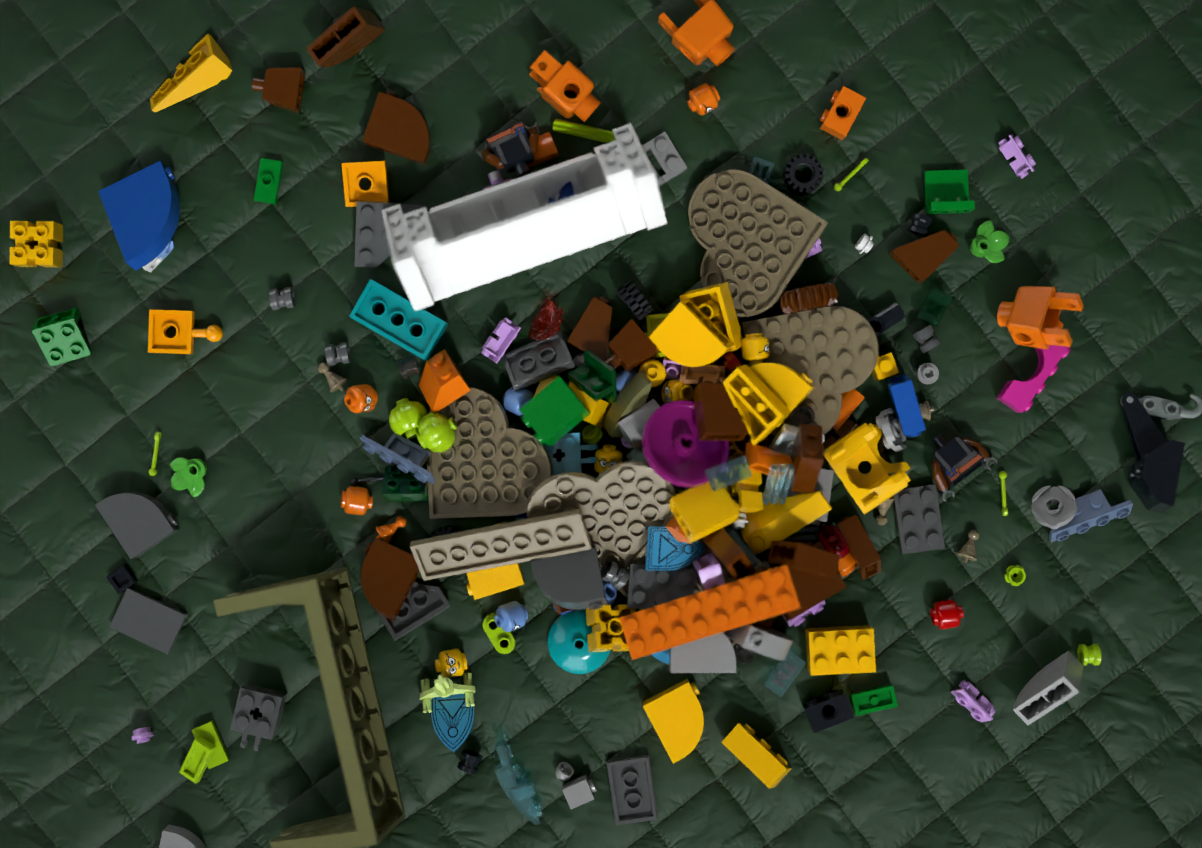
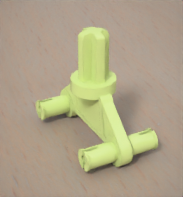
(444, 688)

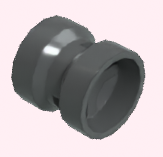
(282, 298)
(923, 334)
(338, 353)
(614, 574)

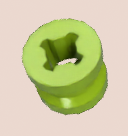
(1089, 654)

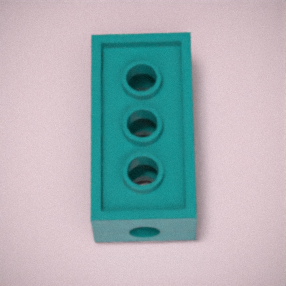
(384, 324)

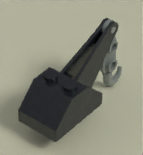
(1157, 461)

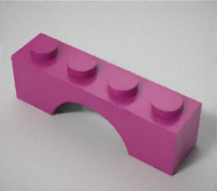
(1019, 394)

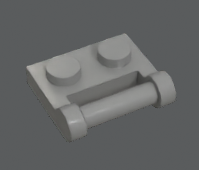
(666, 156)

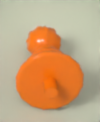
(387, 531)

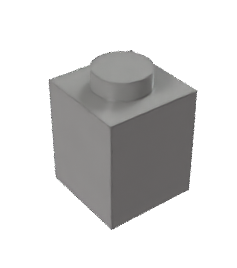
(579, 791)

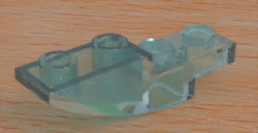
(518, 791)

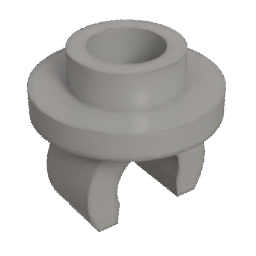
(927, 373)

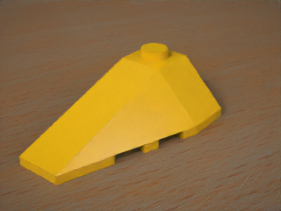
(201, 71)
(782, 520)

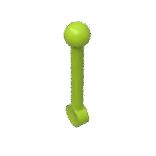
(838, 186)
(152, 471)
(1002, 475)

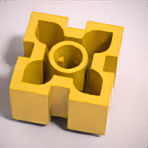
(45, 253)
(747, 493)
(601, 620)

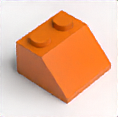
(442, 381)

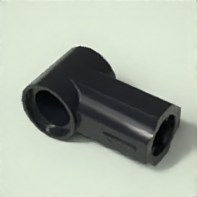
(887, 317)

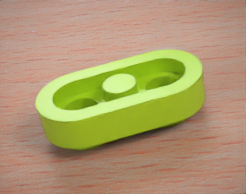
(497, 635)

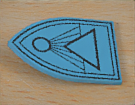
(667, 553)
(452, 719)

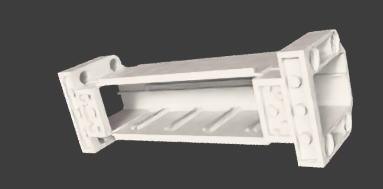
(515, 229)

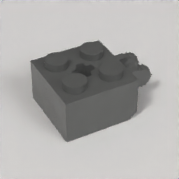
(250, 722)

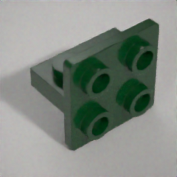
(595, 378)
(403, 486)

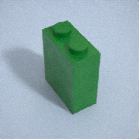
(554, 412)

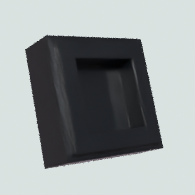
(122, 579)

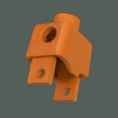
(702, 34)
(557, 79)
(1035, 316)

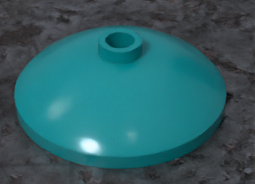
(562, 647)

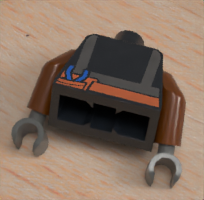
(512, 148)
(956, 461)

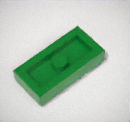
(268, 181)
(874, 700)

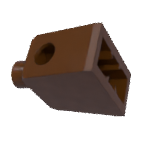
(282, 87)
(630, 348)

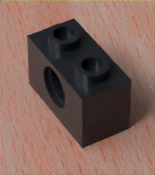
(840, 711)

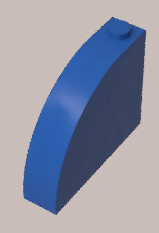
(143, 213)

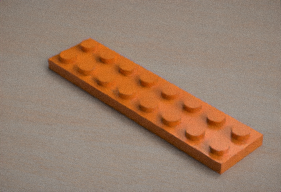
(710, 612)

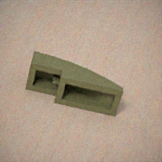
(628, 401)

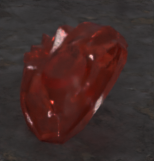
(546, 322)

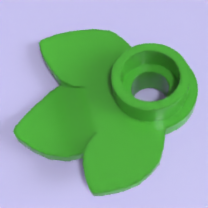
(992, 242)
(186, 477)

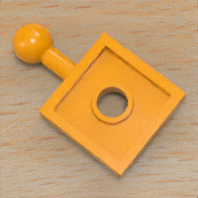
(373, 170)
(185, 332)

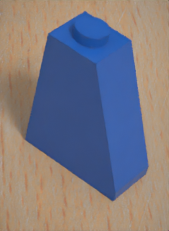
(905, 405)

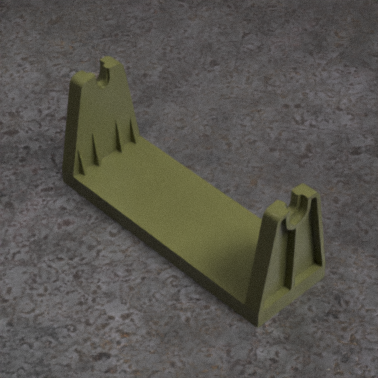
(351, 706)

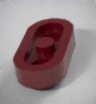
(731, 363)
(833, 541)

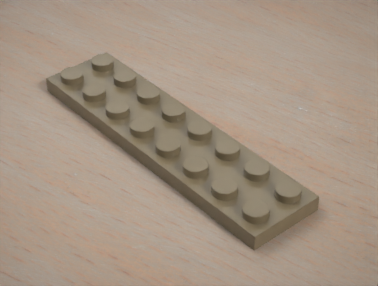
(501, 545)

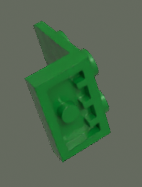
(947, 192)
(61, 337)

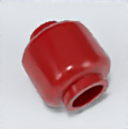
(946, 614)

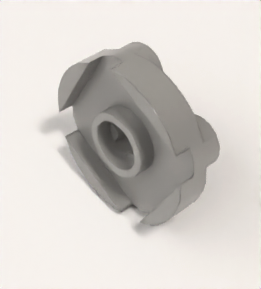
(893, 435)
(1053, 518)

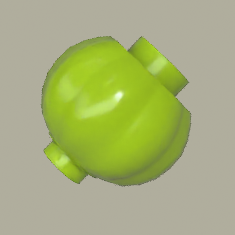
(406, 418)
(437, 432)

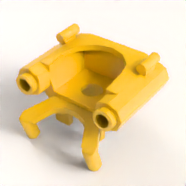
(870, 488)

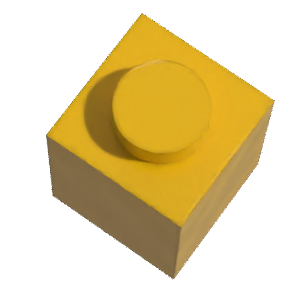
(885, 367)

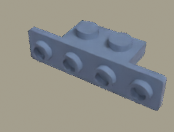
(403, 453)
(1091, 511)

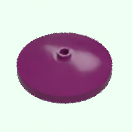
(674, 448)

